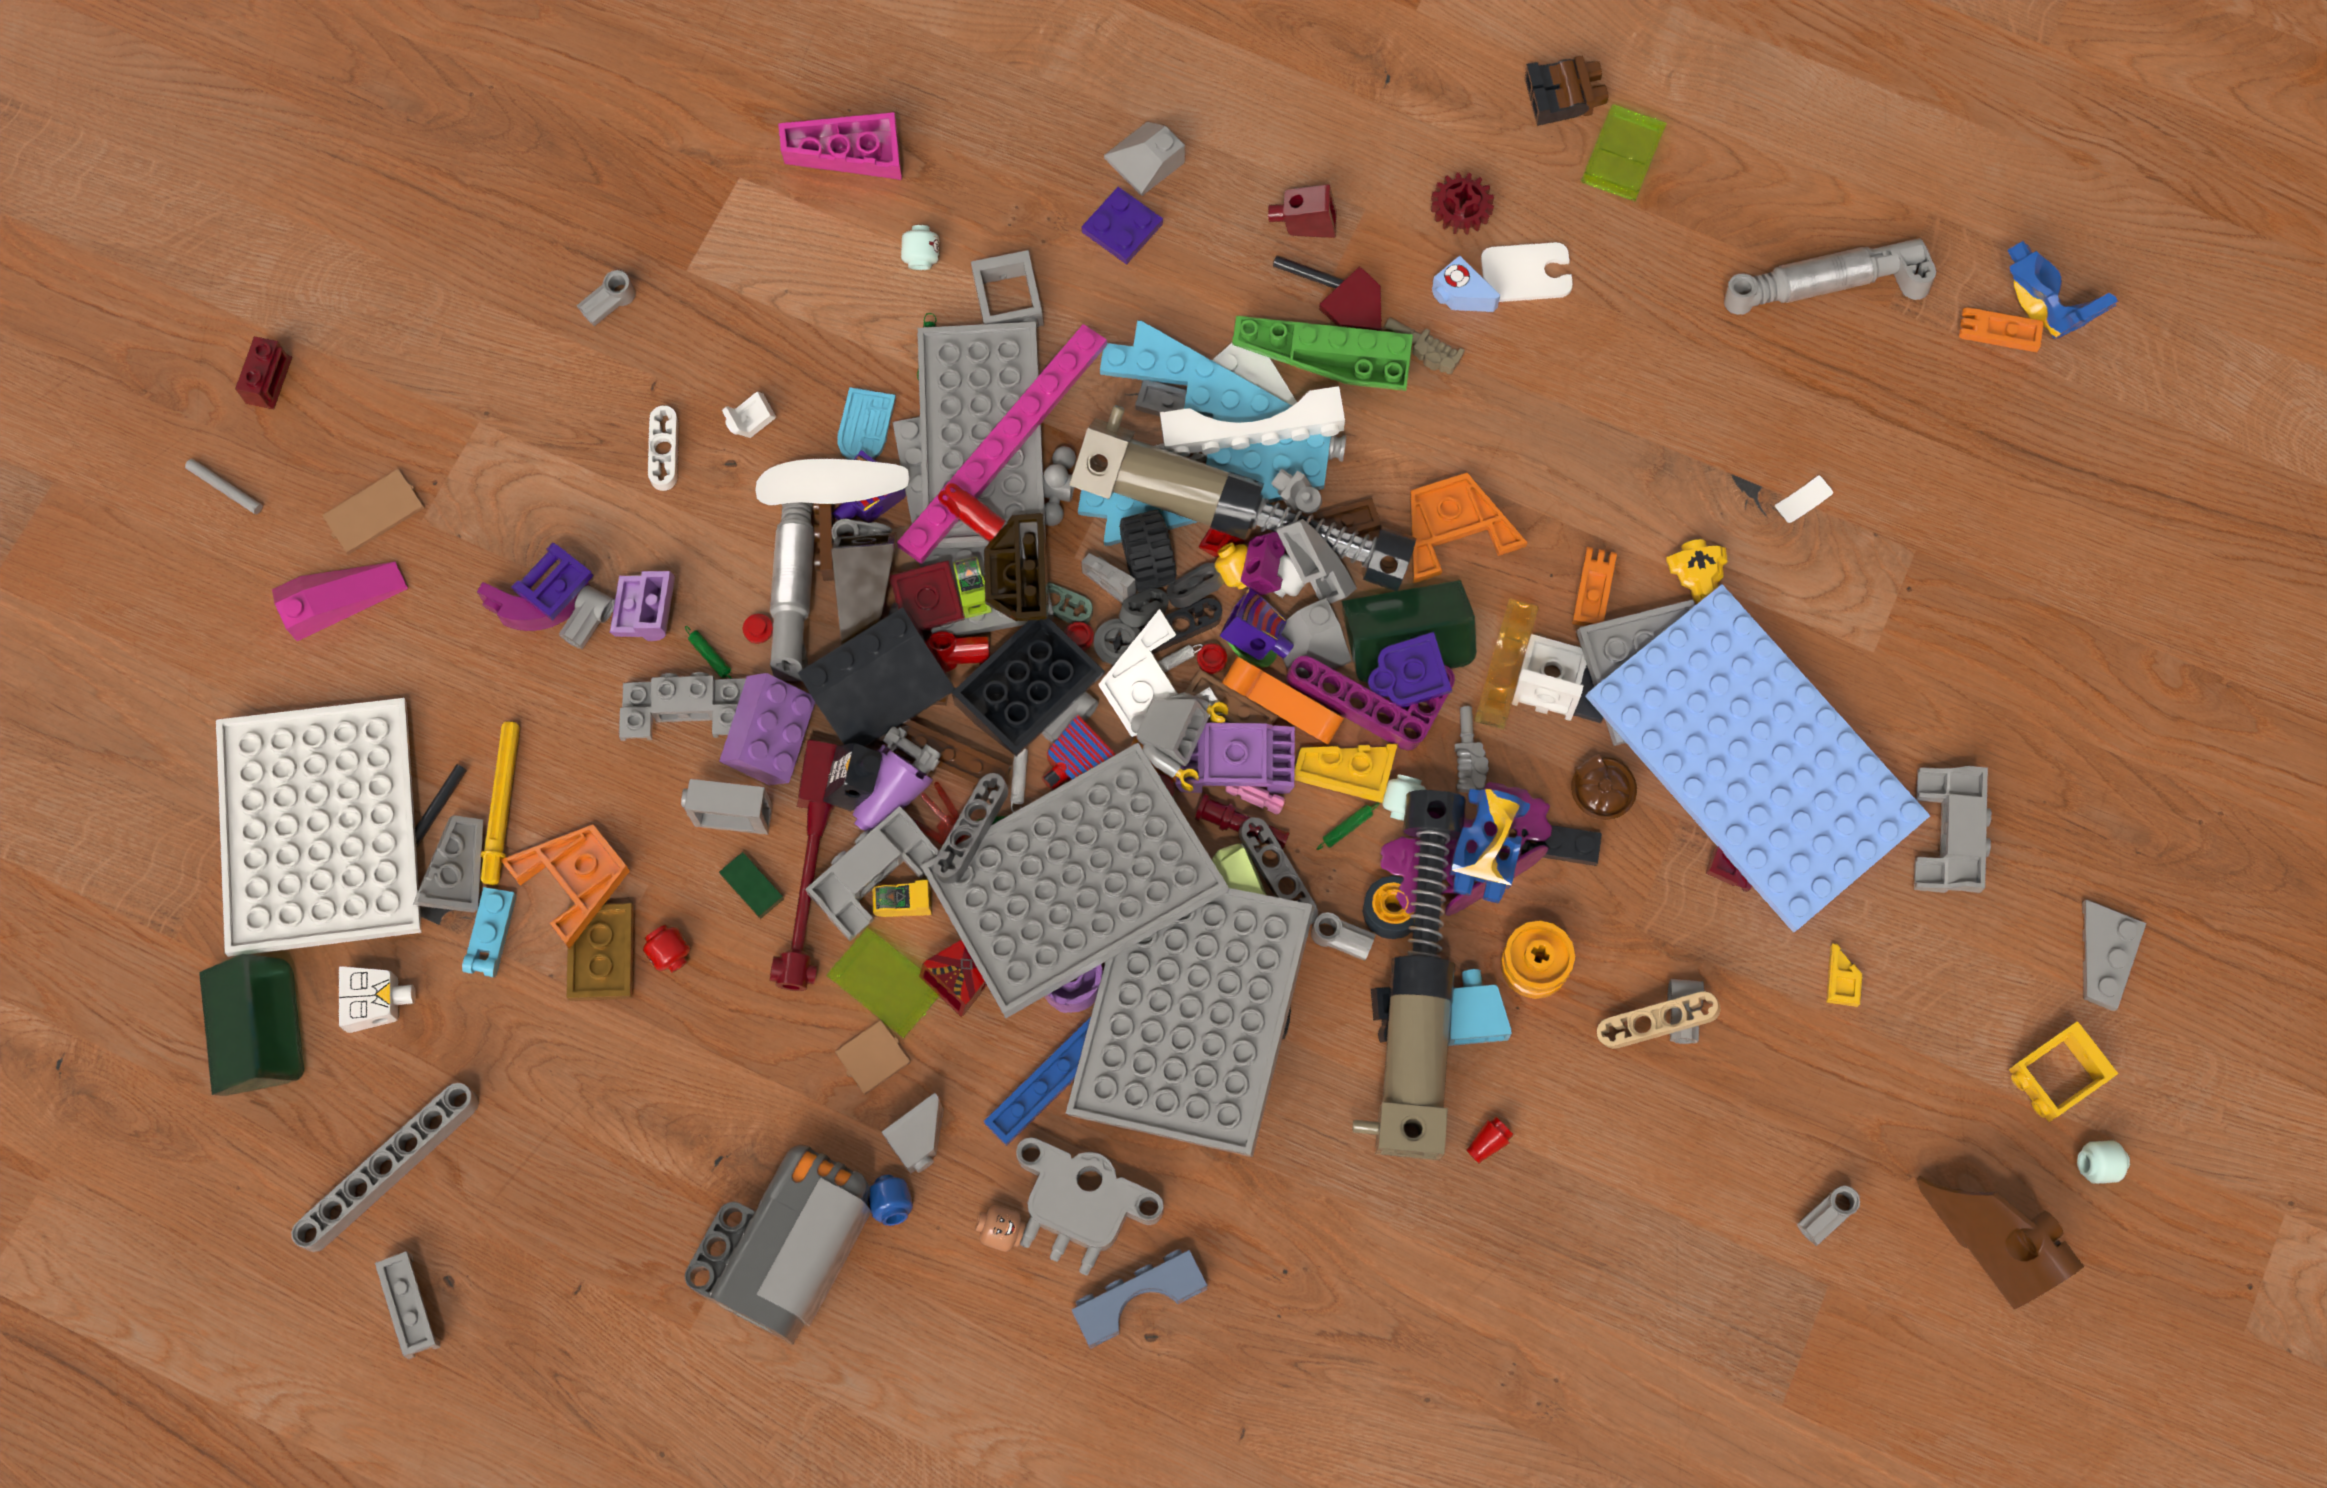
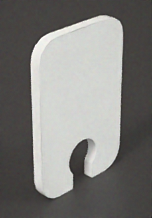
(1520, 274)

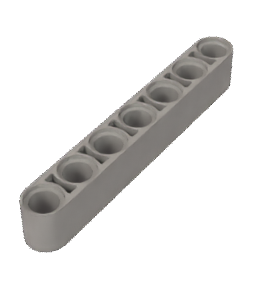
(370, 1169)

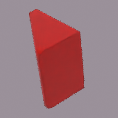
(1215, 540)

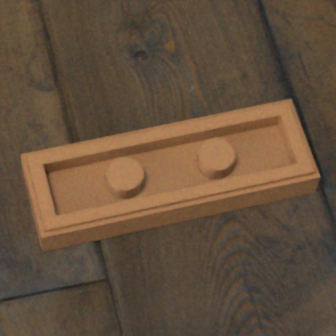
(1239, 707)

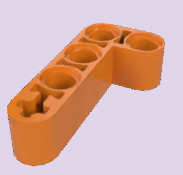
(1282, 700)

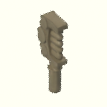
(1426, 348)

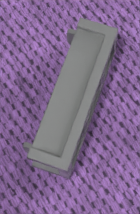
(406, 1304)

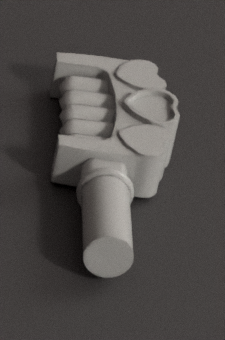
(1472, 759)

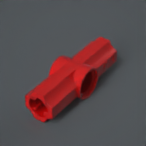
(957, 651)

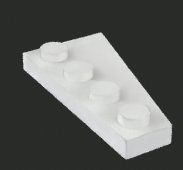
(1255, 369)

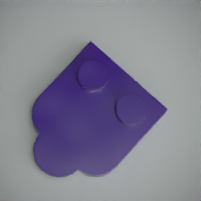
(1410, 672)

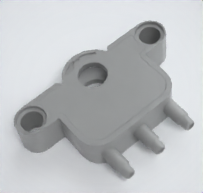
(1078, 1215)

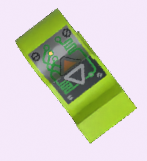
(971, 587)

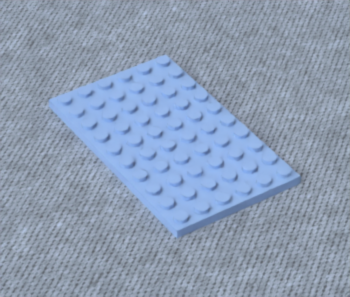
(1757, 757)

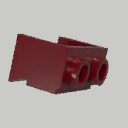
(263, 373)

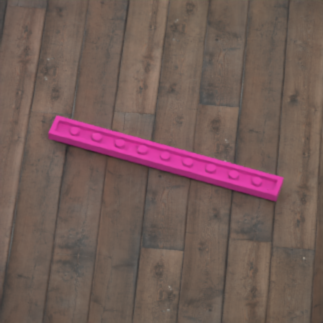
(1005, 439)

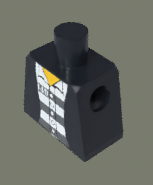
(853, 770)

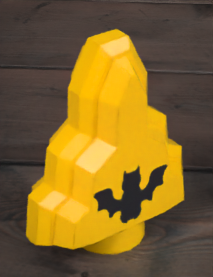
(1698, 567)

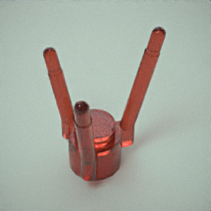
(946, 823)

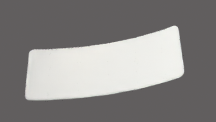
(1804, 499)

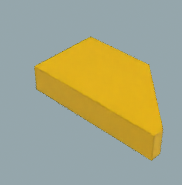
(1843, 979)

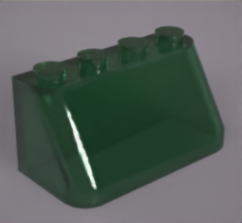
(1407, 614)
(251, 1024)

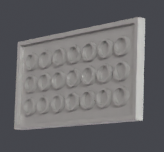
(965, 389)

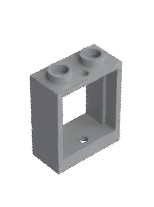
(1004, 268)
(727, 806)

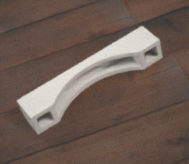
(1316, 413)

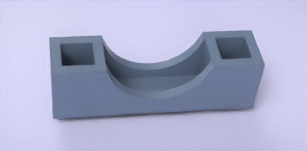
(1176, 1278)

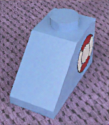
(1464, 288)

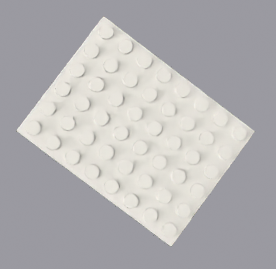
(317, 827)

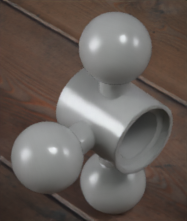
(1056, 484)

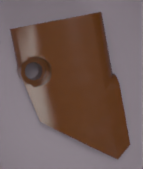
(2010, 1247)

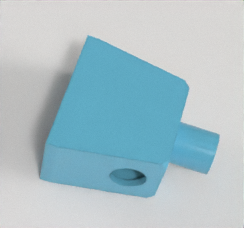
(1477, 1012)

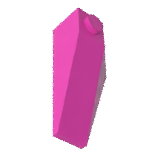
(328, 597)

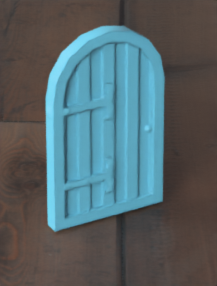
(865, 423)

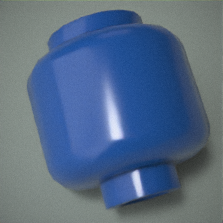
(890, 1200)

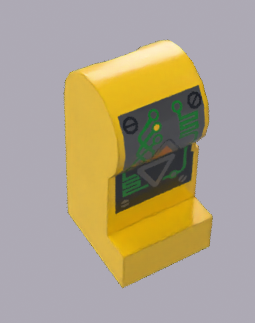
(903, 899)

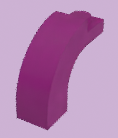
(518, 612)

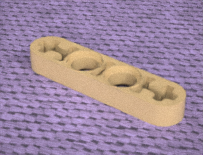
(1659, 1024)

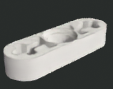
(670, 458)

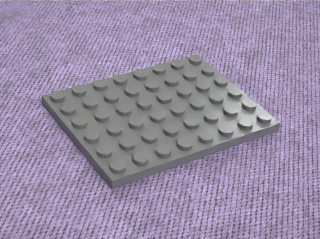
(1076, 880)
(1195, 1023)

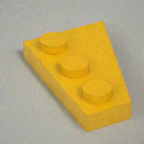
(1347, 770)

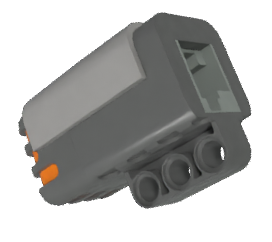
(789, 1248)

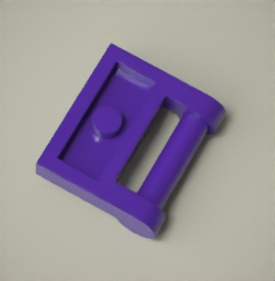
(558, 587)

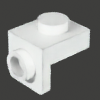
(749, 416)

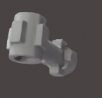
(925, 759)

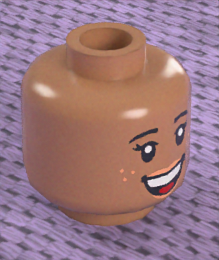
(1000, 1228)

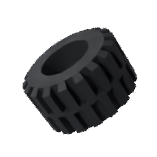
(1148, 550)

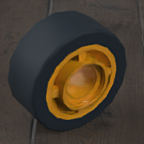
(1381, 920)

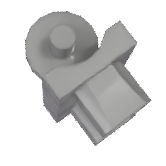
(1297, 492)

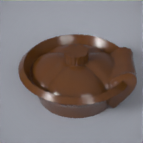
(1603, 787)

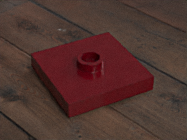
(928, 595)

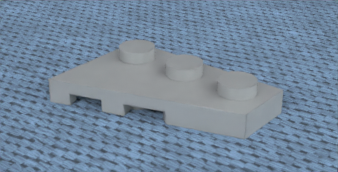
(454, 868)
(2109, 953)

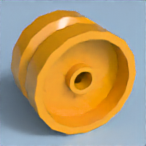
(1539, 941)

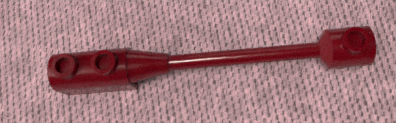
(793, 967)

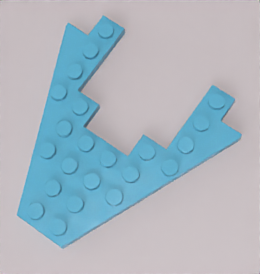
(1214, 394)

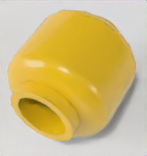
(1231, 564)

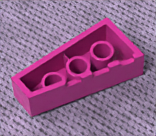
(844, 144)

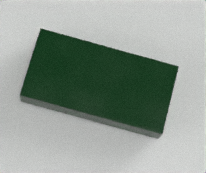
(751, 885)

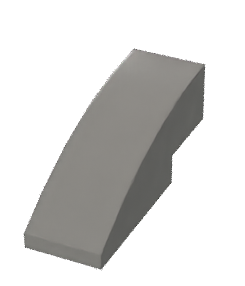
(1316, 561)

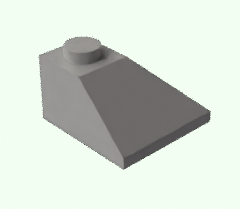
(1147, 156)
(1317, 635)
(917, 1134)

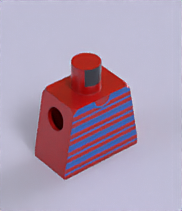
(1075, 753)

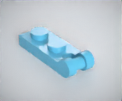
(489, 931)

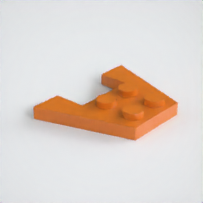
(1450, 512)
(584, 869)

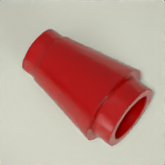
(1489, 1140)

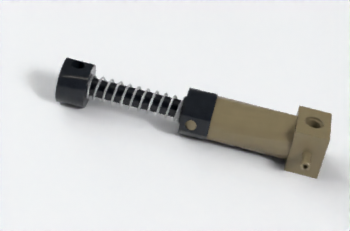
(1217, 497)
(1420, 996)

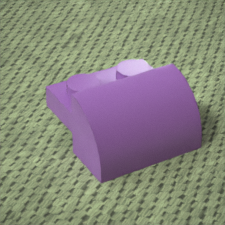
(643, 605)

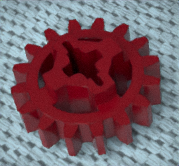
(1475, 209)

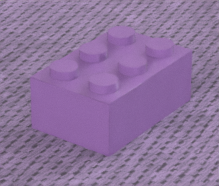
(767, 729)

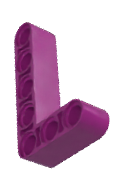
(1372, 703)

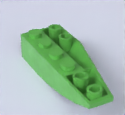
(1334, 352)

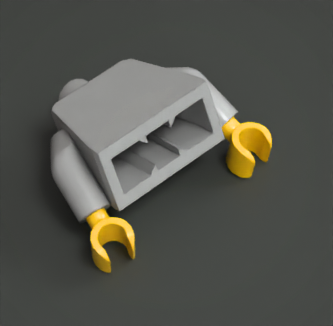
(1172, 732)

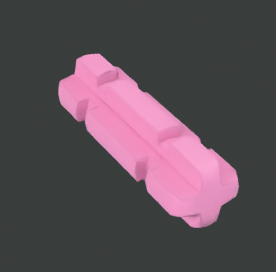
(1258, 797)

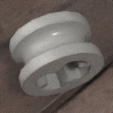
(1337, 447)

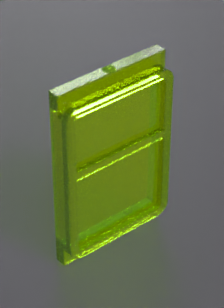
(1623, 152)
(883, 982)

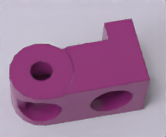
(1263, 564)

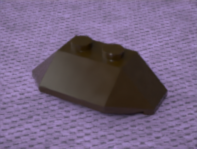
(1018, 569)

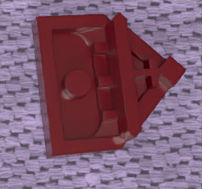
(1355, 302)

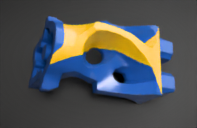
(2038, 291)
(1485, 863)

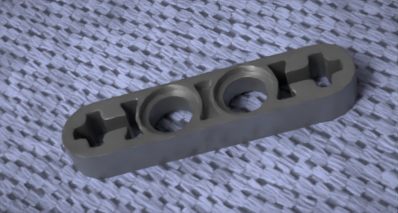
(966, 826)
(1283, 868)

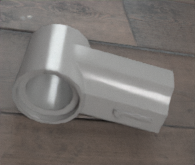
(605, 299)
(589, 611)
(1083, 706)
(1346, 936)
(1677, 989)
(1827, 1215)

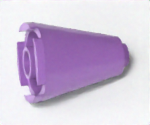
(895, 786)

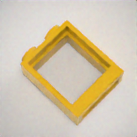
(2086, 1053)

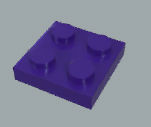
(1122, 225)

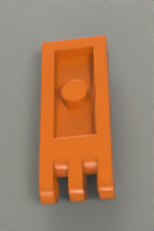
(2001, 329)
(1594, 588)

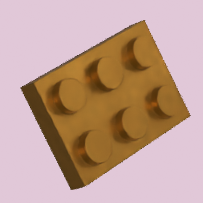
(603, 956)

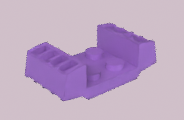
(1243, 757)

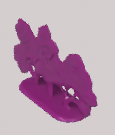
(1400, 853)

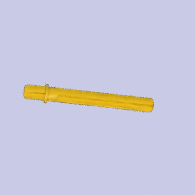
(500, 804)

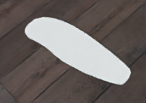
(829, 481)

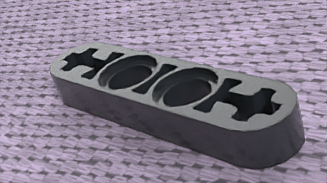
(1185, 613)

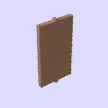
(373, 511)

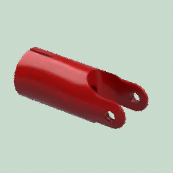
(971, 511)

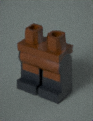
(1564, 89)

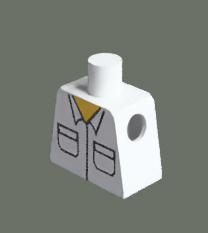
(370, 998)

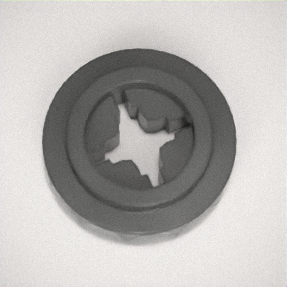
(1108, 632)

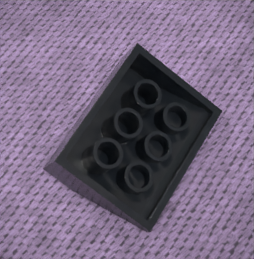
(877, 680)
(1026, 684)

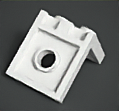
(1548, 692)

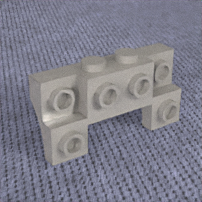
(678, 700)
(1963, 829)
(865, 866)

